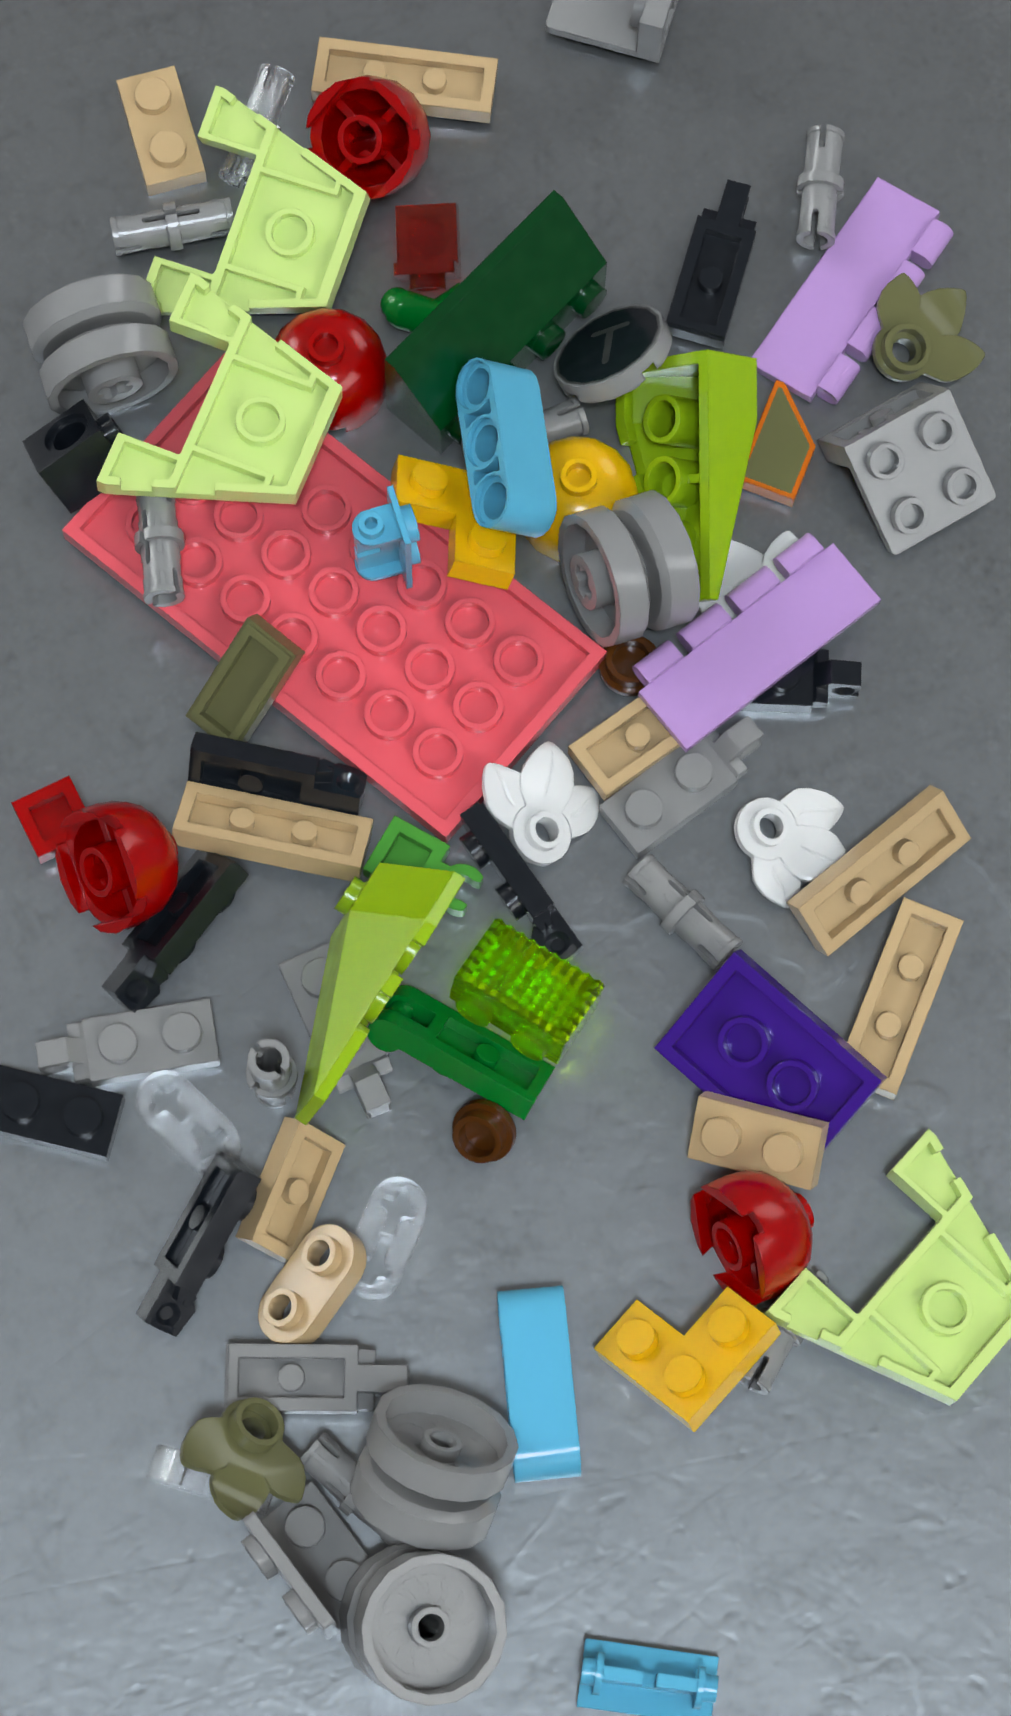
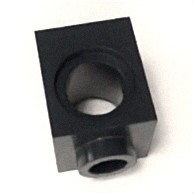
(72, 453)

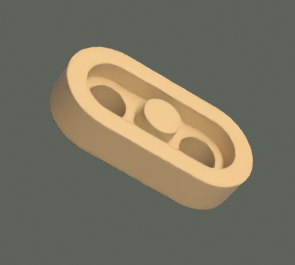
(312, 1288)

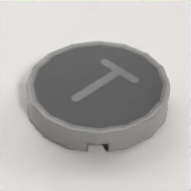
(612, 352)

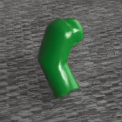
(408, 309)

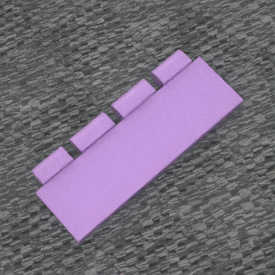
(840, 296)
(768, 639)

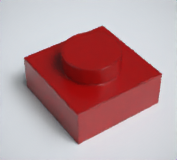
(43, 814)

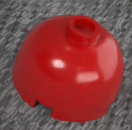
(370, 133)
(346, 352)
(117, 864)
(756, 1231)

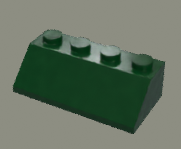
(501, 312)

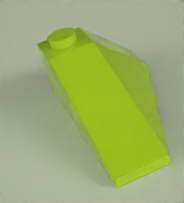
(692, 444)
(372, 944)

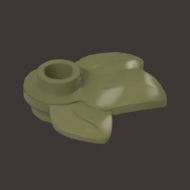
(928, 329)
(242, 1464)

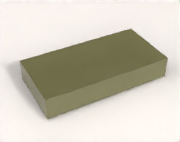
(245, 681)

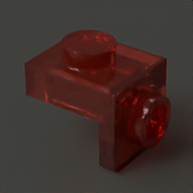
(427, 245)

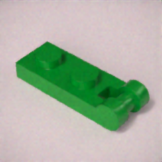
(459, 1050)

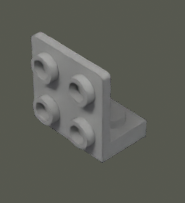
(617, 25)
(912, 464)
(312, 1555)

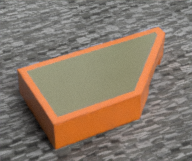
(779, 450)

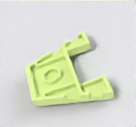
(289, 226)
(255, 424)
(938, 1310)

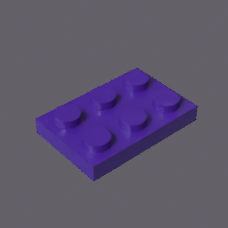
(768, 1048)

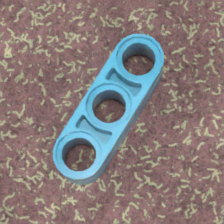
(506, 448)
(539, 1383)

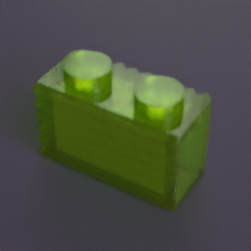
(525, 993)

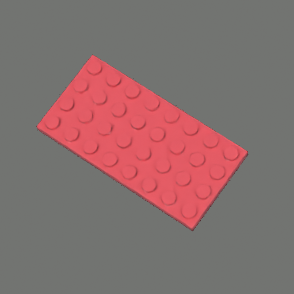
(391, 677)

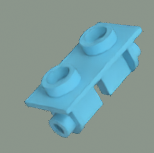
(386, 541)
(646, 1680)

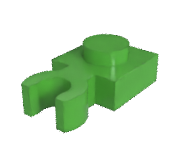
(413, 847)

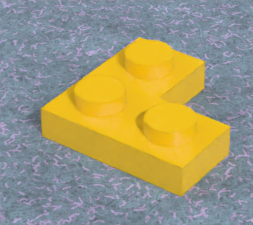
(443, 500)
(691, 1370)

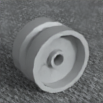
(101, 344)
(629, 568)
(433, 1467)
(456, 1641)

